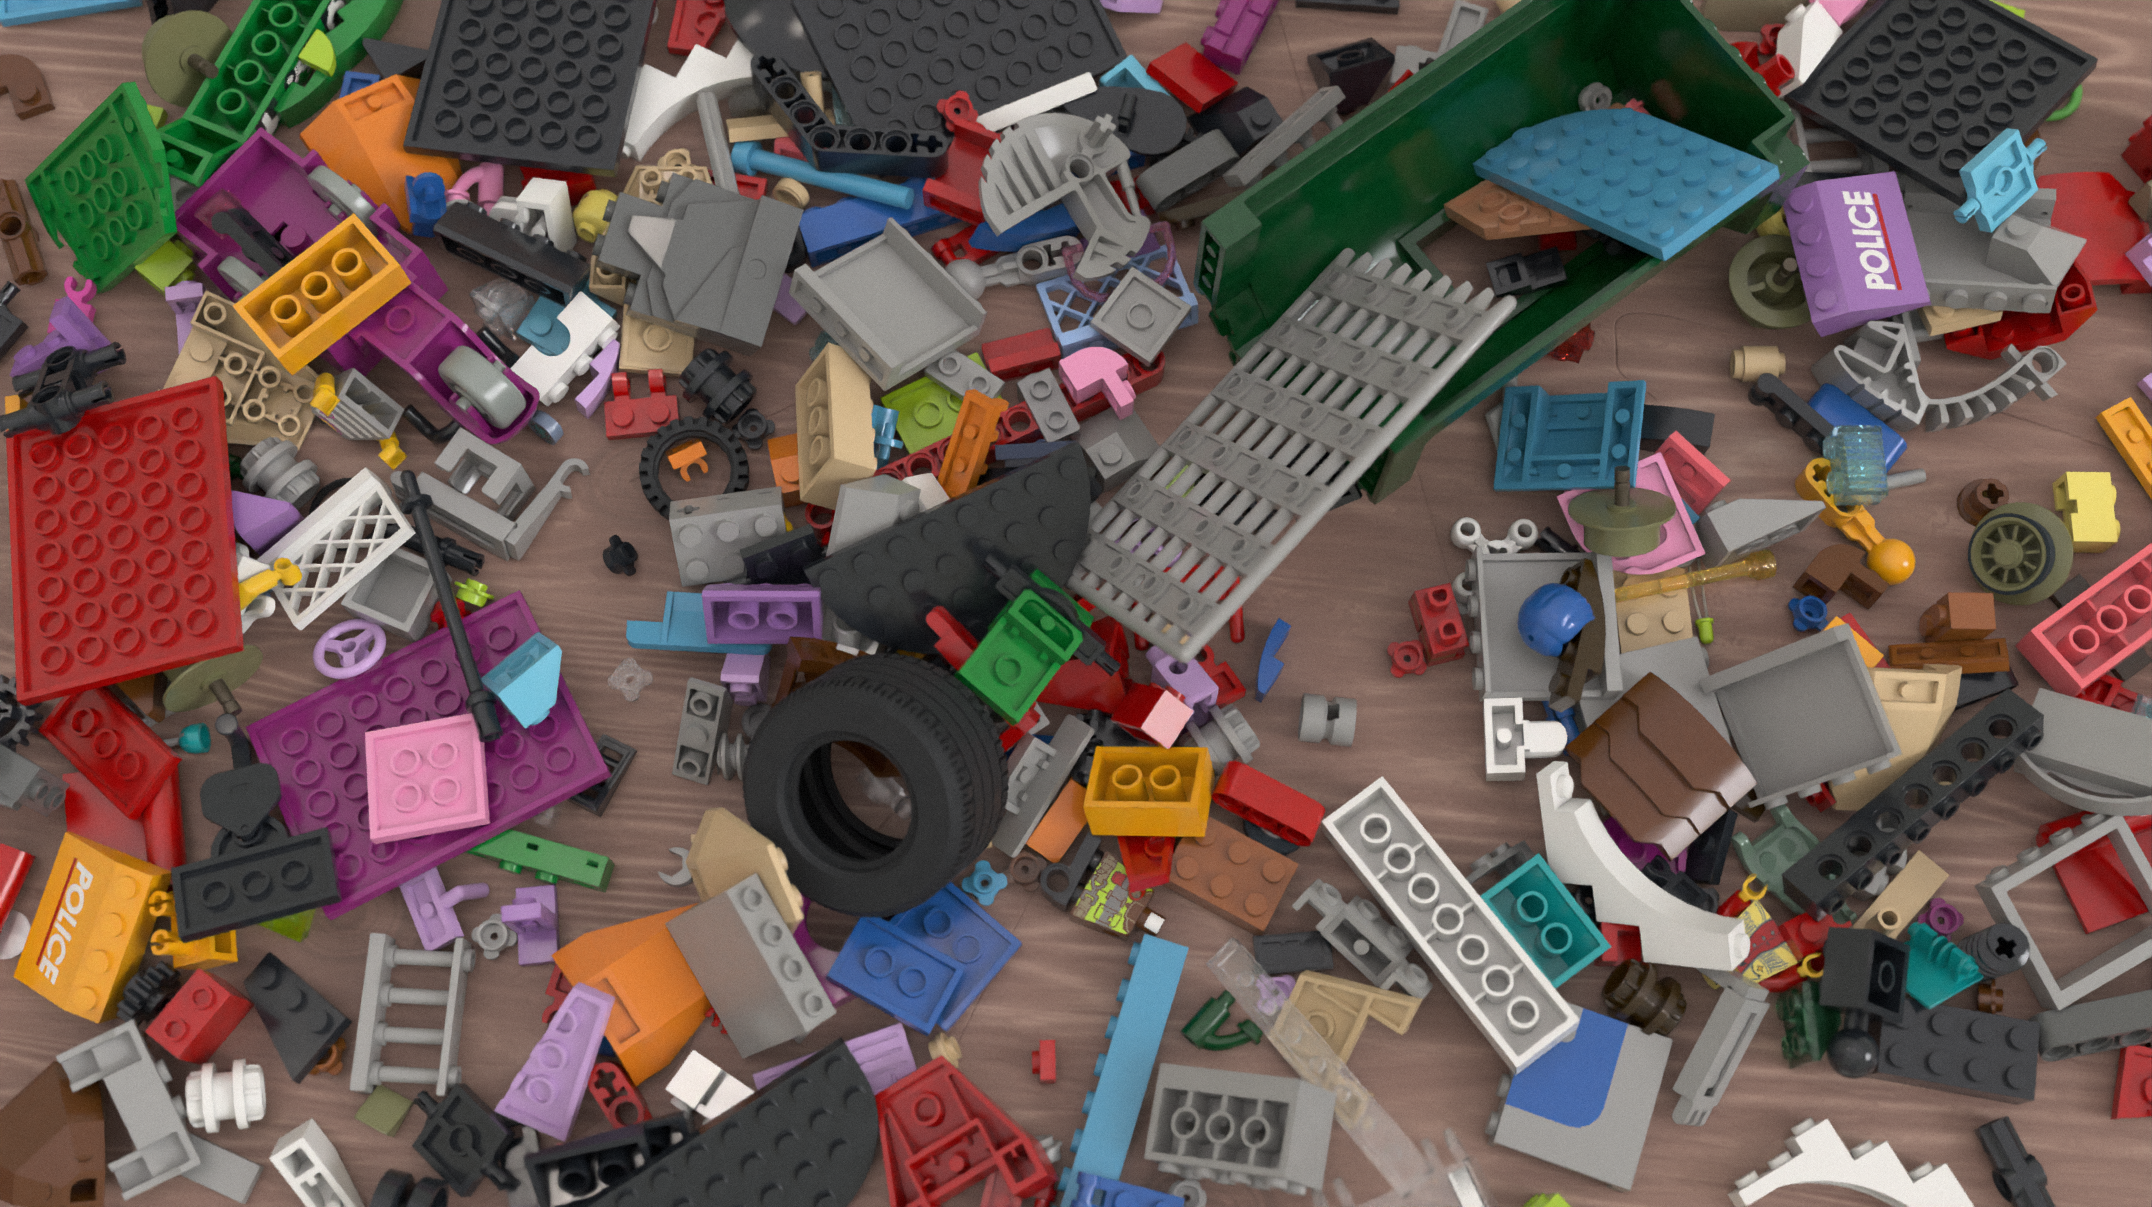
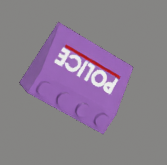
(1855, 251)

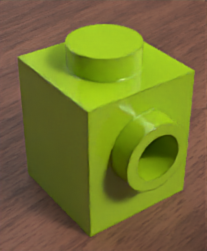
(168, 266)

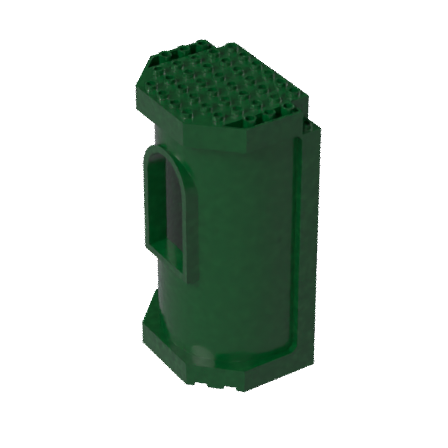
(1396, 163)

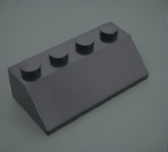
(512, 254)

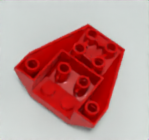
(2025, 331)

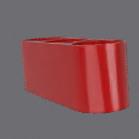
(1268, 803)

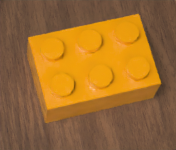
(1149, 791)

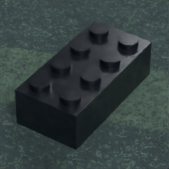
(1959, 1052)

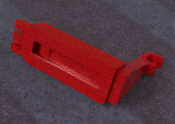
(956, 646)

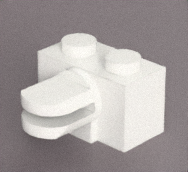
(541, 210)
(1512, 739)

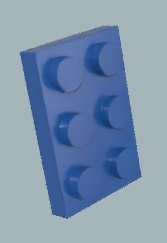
(896, 973)

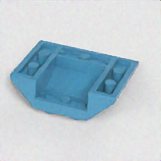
(1568, 438)

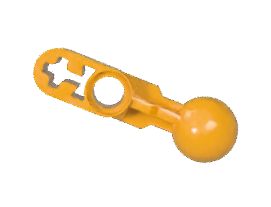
(1887, 557)

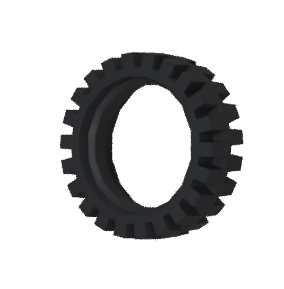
(681, 430)

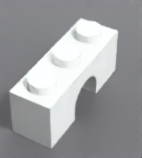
(589, 332)

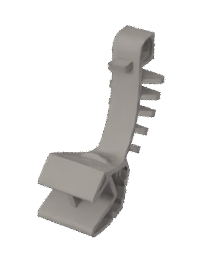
(1885, 380)

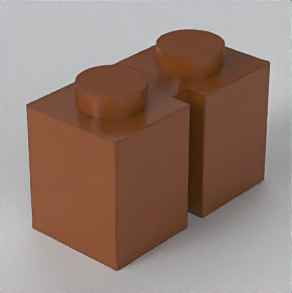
(1959, 618)

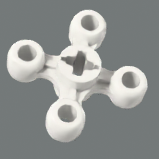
(1511, 544)

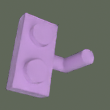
(433, 909)

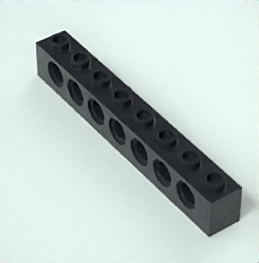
(1948, 762)

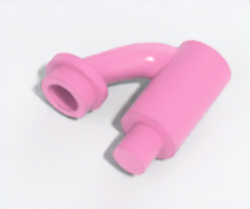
(490, 185)

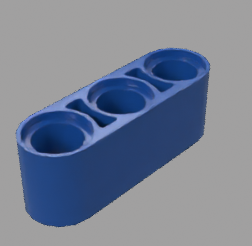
(1842, 410)

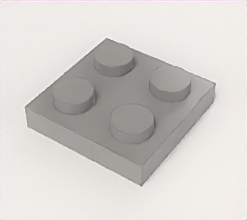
(1140, 316)

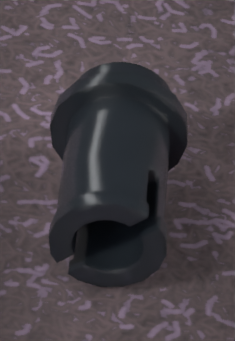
(1553, 543)

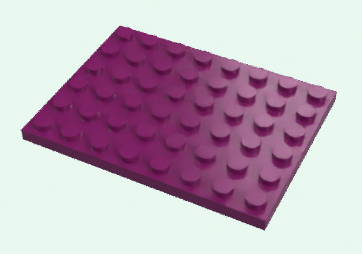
(323, 765)

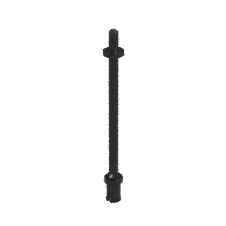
(480, 701)

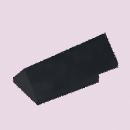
(583, 1167)

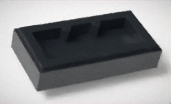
(1710, 850)
(1293, 952)

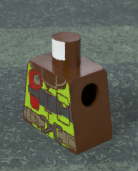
(1111, 906)

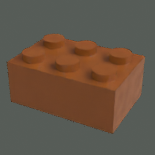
(1231, 876)

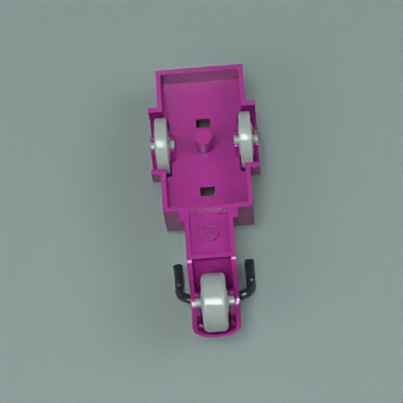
(412, 329)

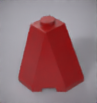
(1091, 686)

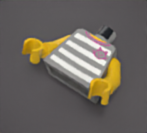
(358, 411)

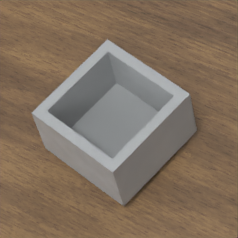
(396, 595)

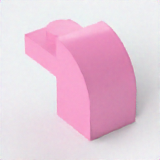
(1097, 371)

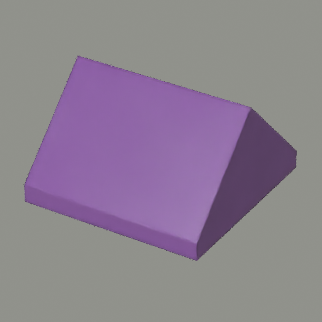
(263, 519)

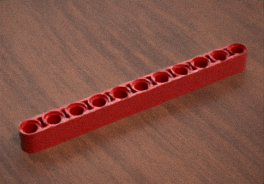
(934, 454)

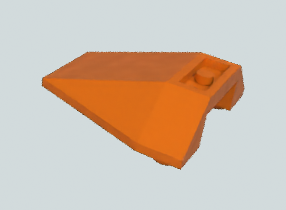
(364, 142)
(652, 984)

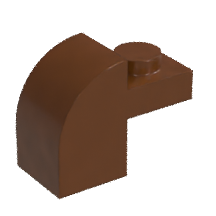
(1840, 569)

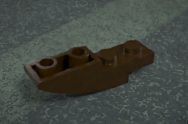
(1584, 653)

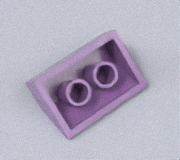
(761, 613)

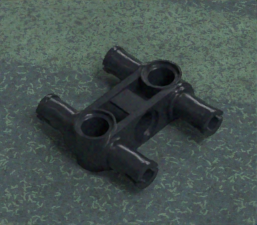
(62, 390)

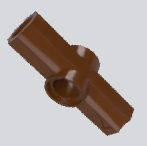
(22, 248)

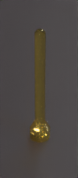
(1757, 565)

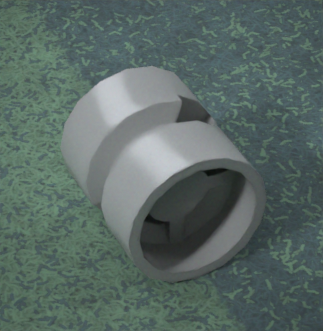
(1327, 720)

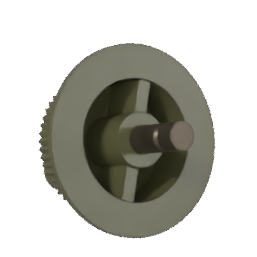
(1768, 284)

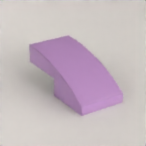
(601, 369)

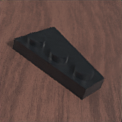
(295, 1015)

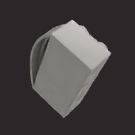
(2092, 752)

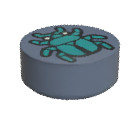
(546, 427)

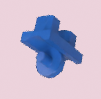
(425, 202)

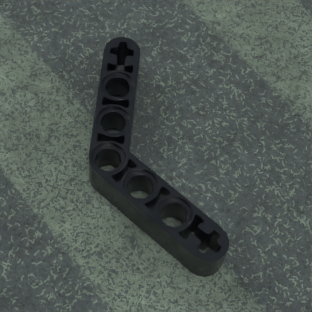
(921, 151)

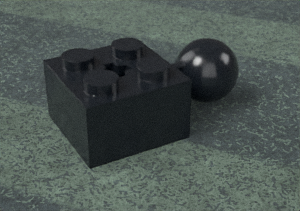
(1866, 983)

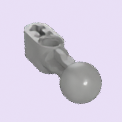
(1009, 269)

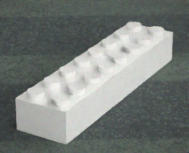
(1450, 926)

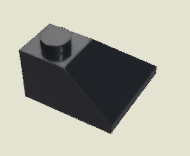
(1353, 67)
(1241, 117)

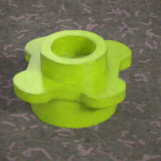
(473, 592)

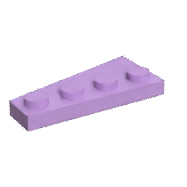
(559, 1067)

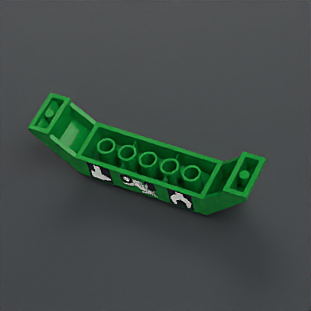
(251, 80)

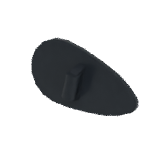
(1144, 118)

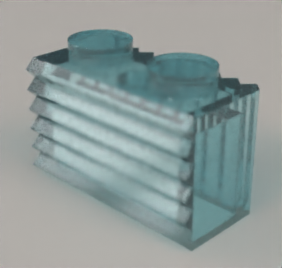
(1856, 465)

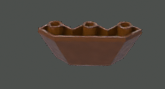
(53, 1144)

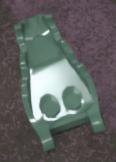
(1776, 852)

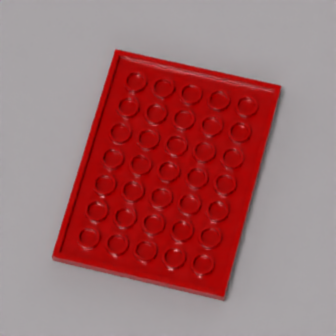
(123, 543)

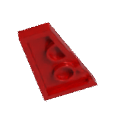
(2133, 1084)

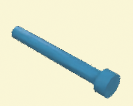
(750, 158)

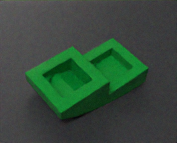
(303, 102)

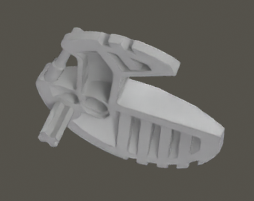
(1035, 170)

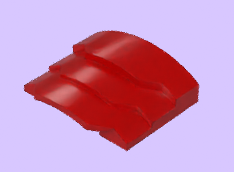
(2098, 210)

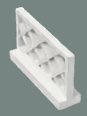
(323, 531)

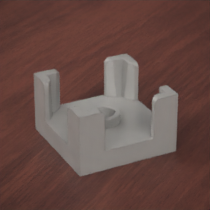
(483, 459)

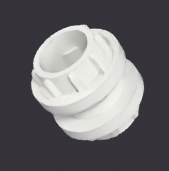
(225, 1095)

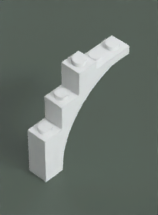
(1873, 1170)

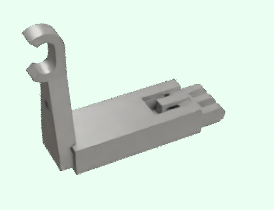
(486, 526)
(1719, 1046)

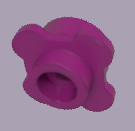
(1951, 917)

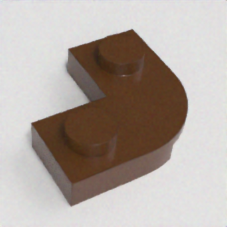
(25, 85)

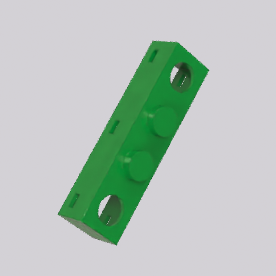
(549, 862)

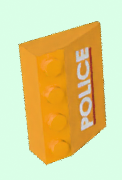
(90, 928)

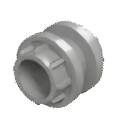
(277, 473)
(1225, 737)

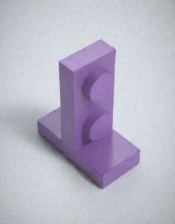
(72, 329)
(536, 923)

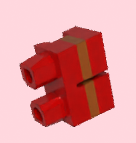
(1439, 624)

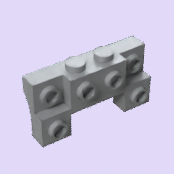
(1366, 939)
(144, 1103)

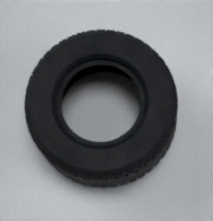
(933, 738)

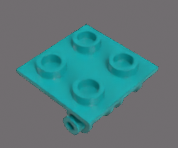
(1937, 967)

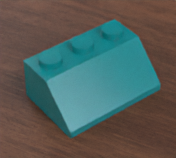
(1546, 921)

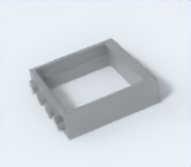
(2034, 860)

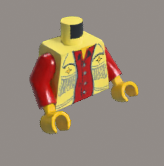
(1769, 958)

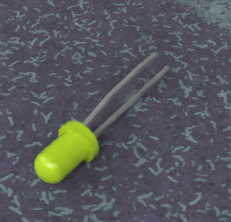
(1704, 624)

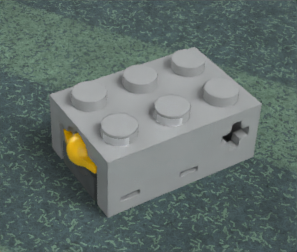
(715, 528)

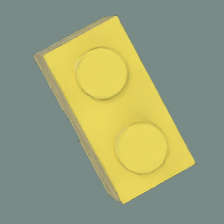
(2088, 510)

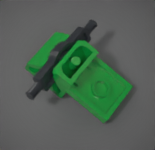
(1029, 642)

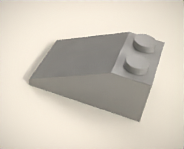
(1750, 525)

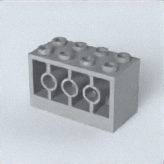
(1240, 1128)

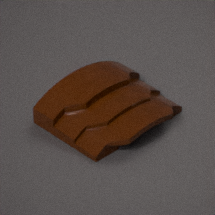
(1659, 767)

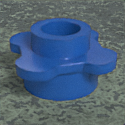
(1814, 608)

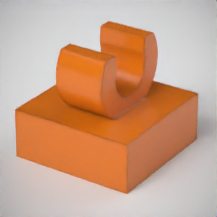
(686, 454)

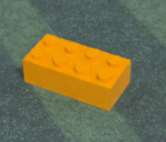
(322, 294)

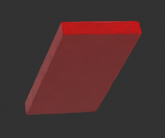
(111, 748)

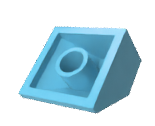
(527, 680)

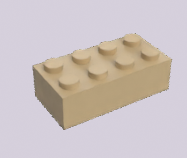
(833, 426)

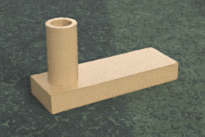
(767, 126)
(1903, 896)

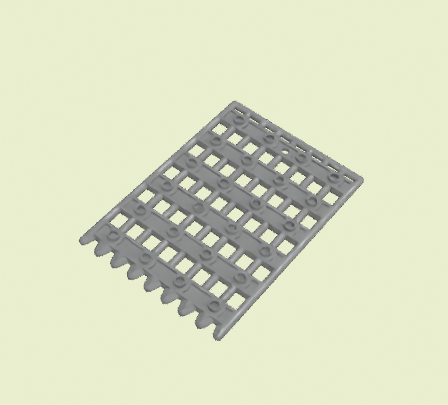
(1266, 479)

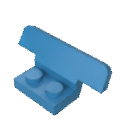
(683, 630)

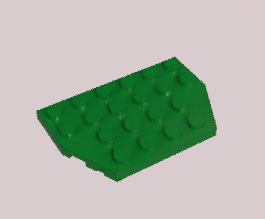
(108, 190)

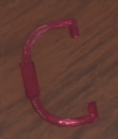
(1163, 226)

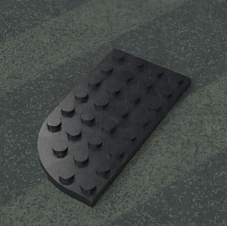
(784, 1146)

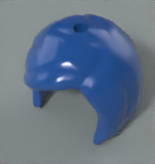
(1552, 618)

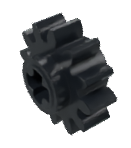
(148, 993)

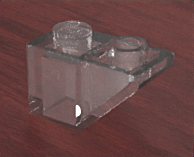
(502, 306)

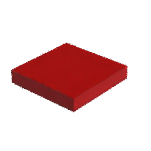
(1191, 77)

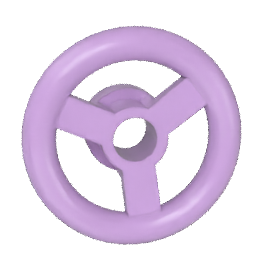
(352, 651)

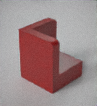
(1624, 943)

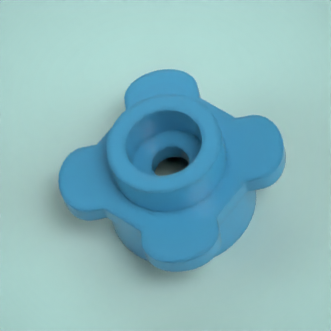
(984, 872)

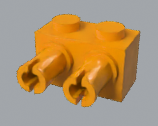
(202, 953)

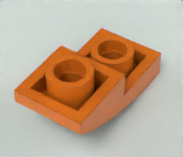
(1060, 823)

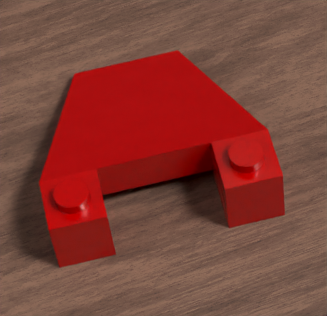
(950, 1135)

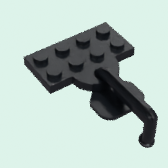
(266, 871)

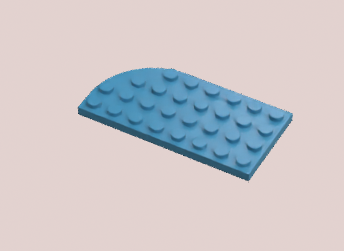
(1628, 176)

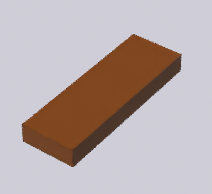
(1971, 655)

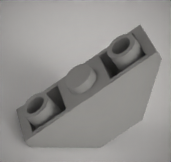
(703, 721)

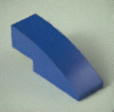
(1038, 227)

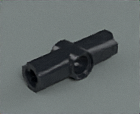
(2015, 1171)

